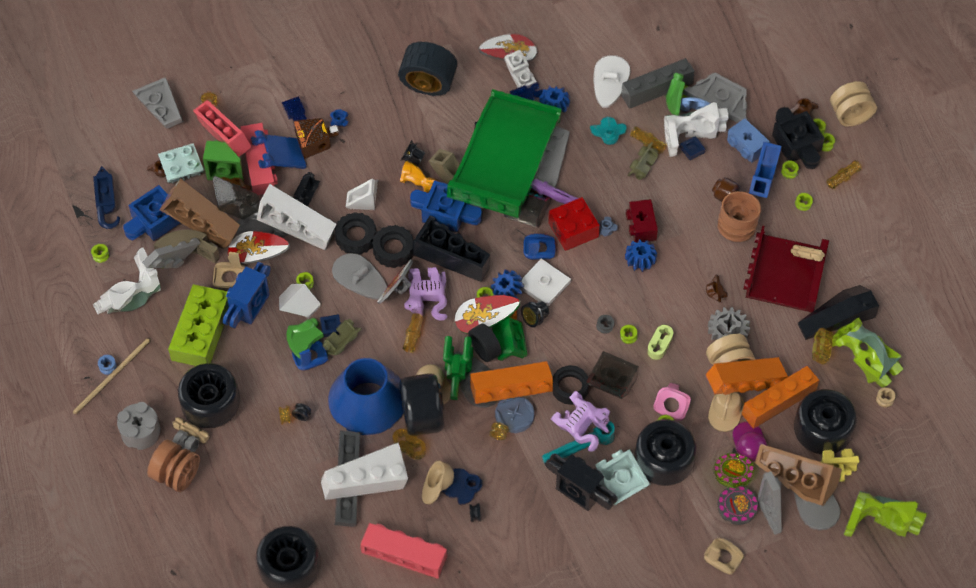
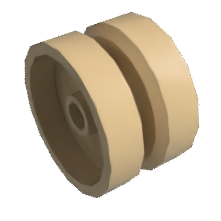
(853, 103)
(729, 349)

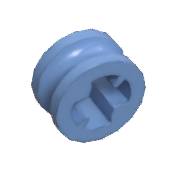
(107, 370)

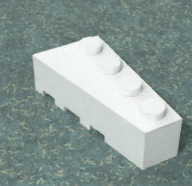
(294, 218)
(369, 474)

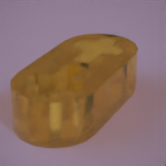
(822, 346)
(406, 446)

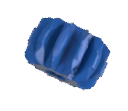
(555, 97)
(641, 255)
(502, 282)

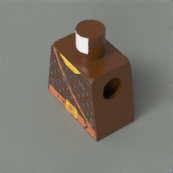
(314, 136)

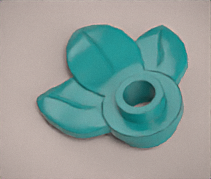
(608, 130)

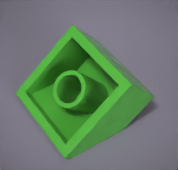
(221, 161)

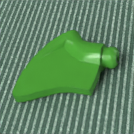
(674, 94)
(303, 335)

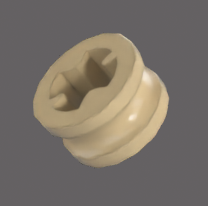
(886, 392)

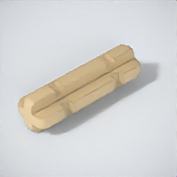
(808, 253)
(191, 429)

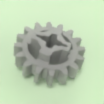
(719, 324)

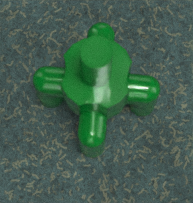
(457, 364)

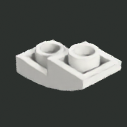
(519, 69)

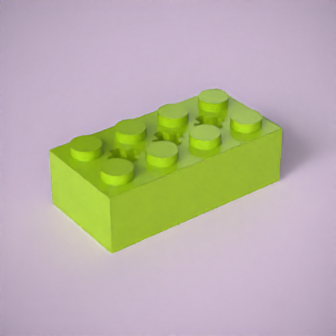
(199, 326)

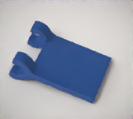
(280, 151)

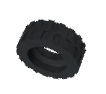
(355, 220)
(390, 233)

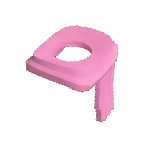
(672, 390)

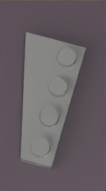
(553, 157)

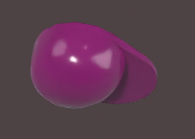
(748, 440)

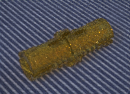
(646, 139)
(844, 174)
(413, 333)

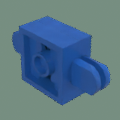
(437, 199)
(145, 216)
(247, 295)

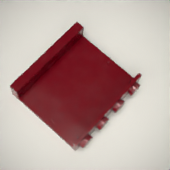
(781, 276)

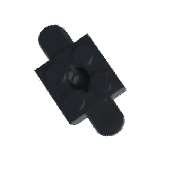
(798, 137)
(580, 482)

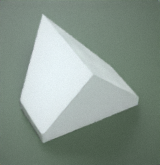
(363, 196)
(298, 300)

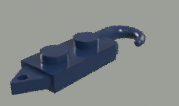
(104, 197)

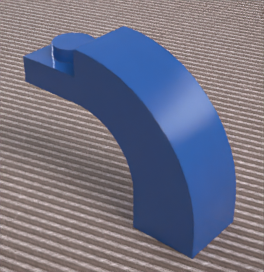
(765, 170)

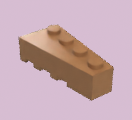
(199, 214)

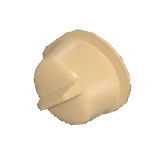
(726, 411)

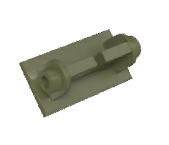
(646, 155)
(335, 344)

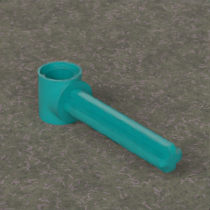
(574, 447)

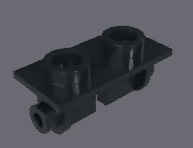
(306, 189)

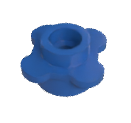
(339, 114)

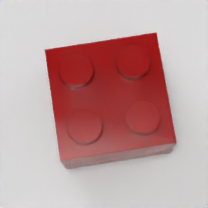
(573, 223)

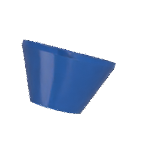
(371, 412)

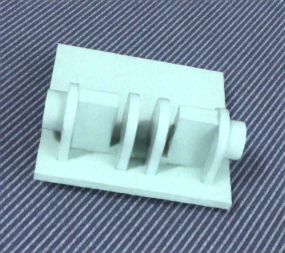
(181, 163)

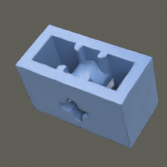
(746, 140)

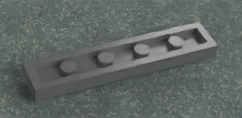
(347, 451)

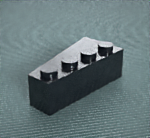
(450, 250)

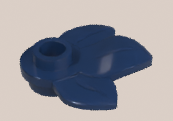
(460, 487)

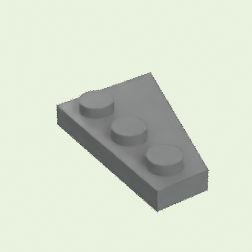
(160, 102)
(770, 501)

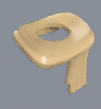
(223, 267)
(713, 553)

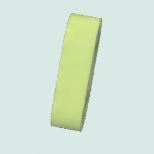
(656, 340)

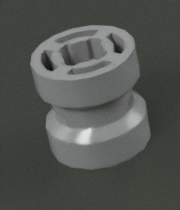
(186, 441)

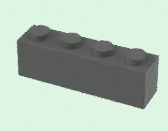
(655, 83)

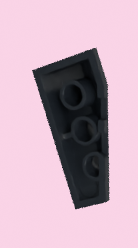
(841, 311)

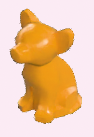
(415, 175)

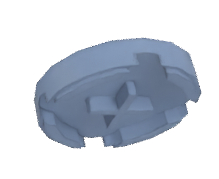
(515, 414)

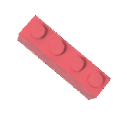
(222, 128)
(259, 177)
(404, 550)

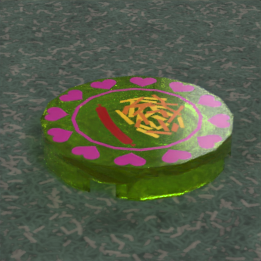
(733, 470)

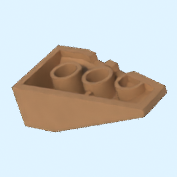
(804, 476)

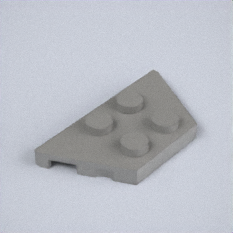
(723, 92)

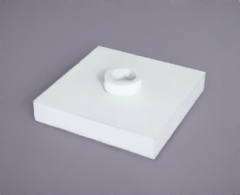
(544, 282)

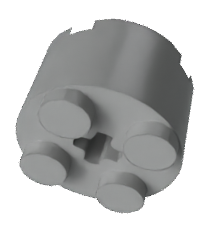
(138, 426)

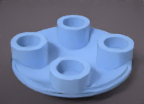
(692, 102)

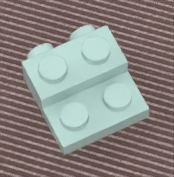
(622, 475)

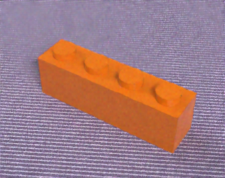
(745, 375)
(511, 382)
(779, 397)

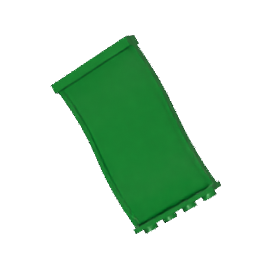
(504, 153)

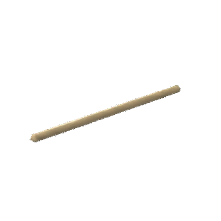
(111, 376)

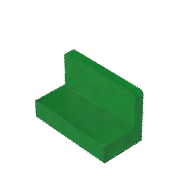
(510, 338)

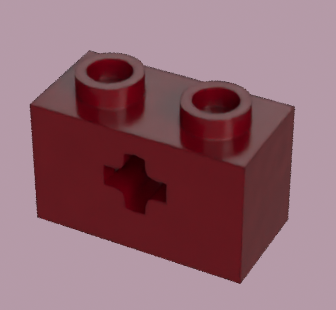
(642, 220)

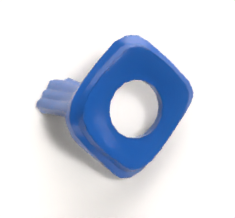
(531, 246)
(305, 361)

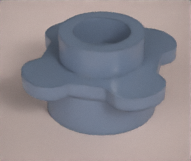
(607, 231)

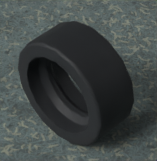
(485, 342)
(569, 371)

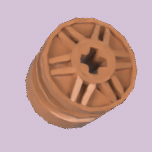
(739, 216)
(173, 465)

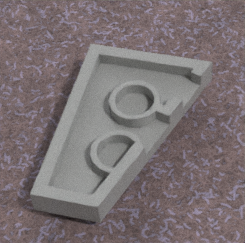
(170, 256)

